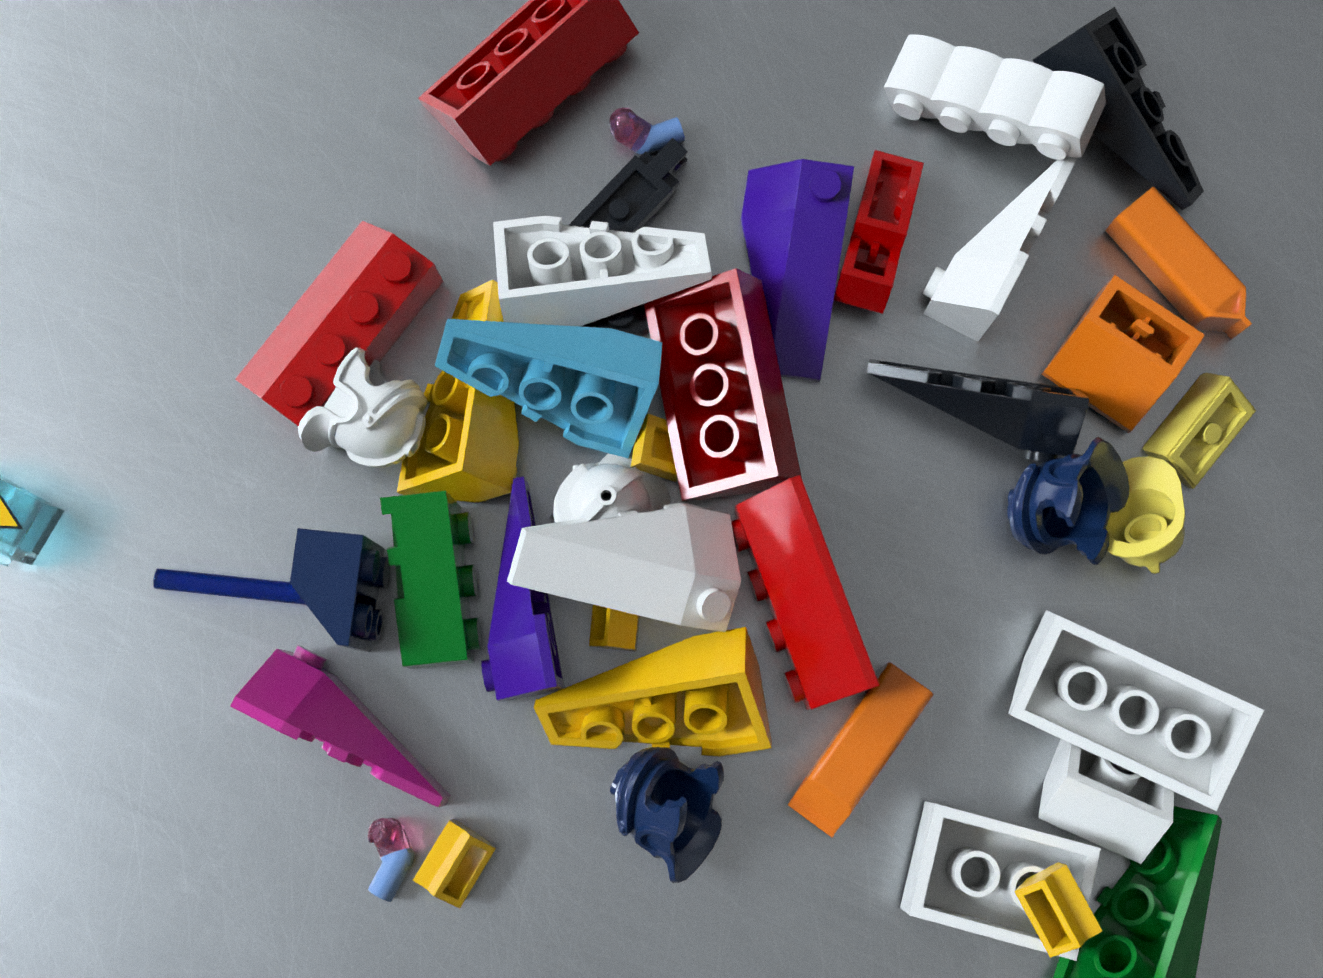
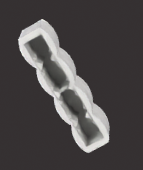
(995, 95)

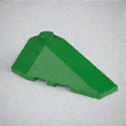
(1155, 909)

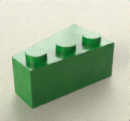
(432, 579)

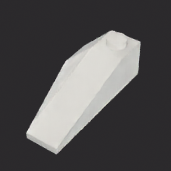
(987, 267)
(586, 274)
(650, 564)

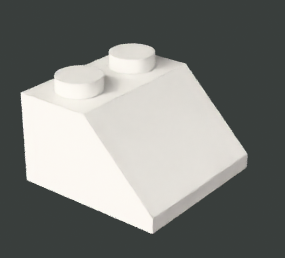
(1105, 803)

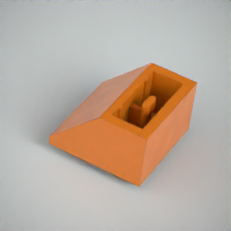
(1123, 353)

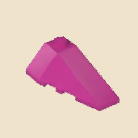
(309, 703)

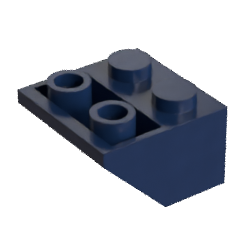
(340, 584)

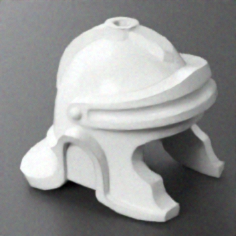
(367, 416)
(630, 490)

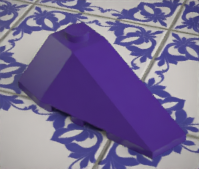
(794, 245)
(522, 629)

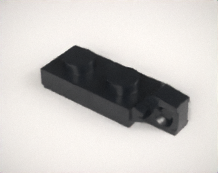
(636, 191)

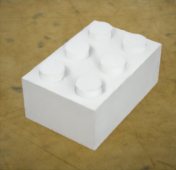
(972, 865)

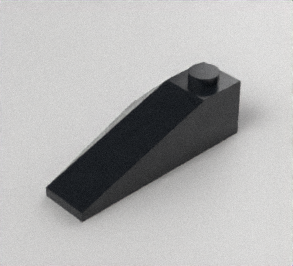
(1132, 112)
(1020, 413)

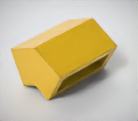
(613, 629)
(454, 863)
(1057, 909)

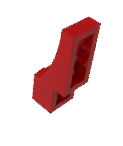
(879, 232)

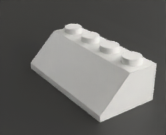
(1133, 710)

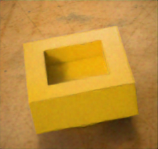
(653, 449)

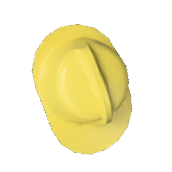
(1153, 519)

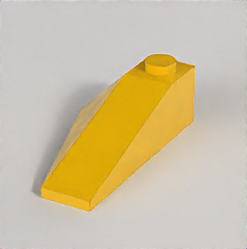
(467, 435)
(683, 695)

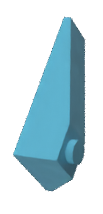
(574, 376)

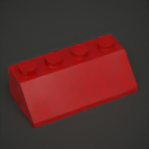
(526, 72)
(356, 301)
(722, 388)
(803, 595)

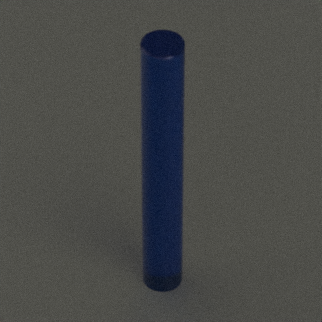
(225, 586)

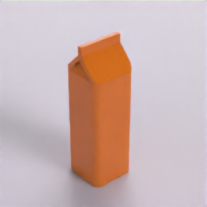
(1181, 265)
(860, 749)

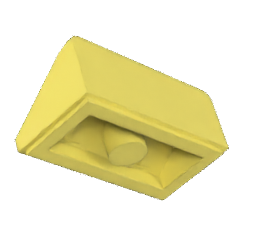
(1200, 427)

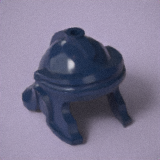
(1069, 501)
(669, 808)

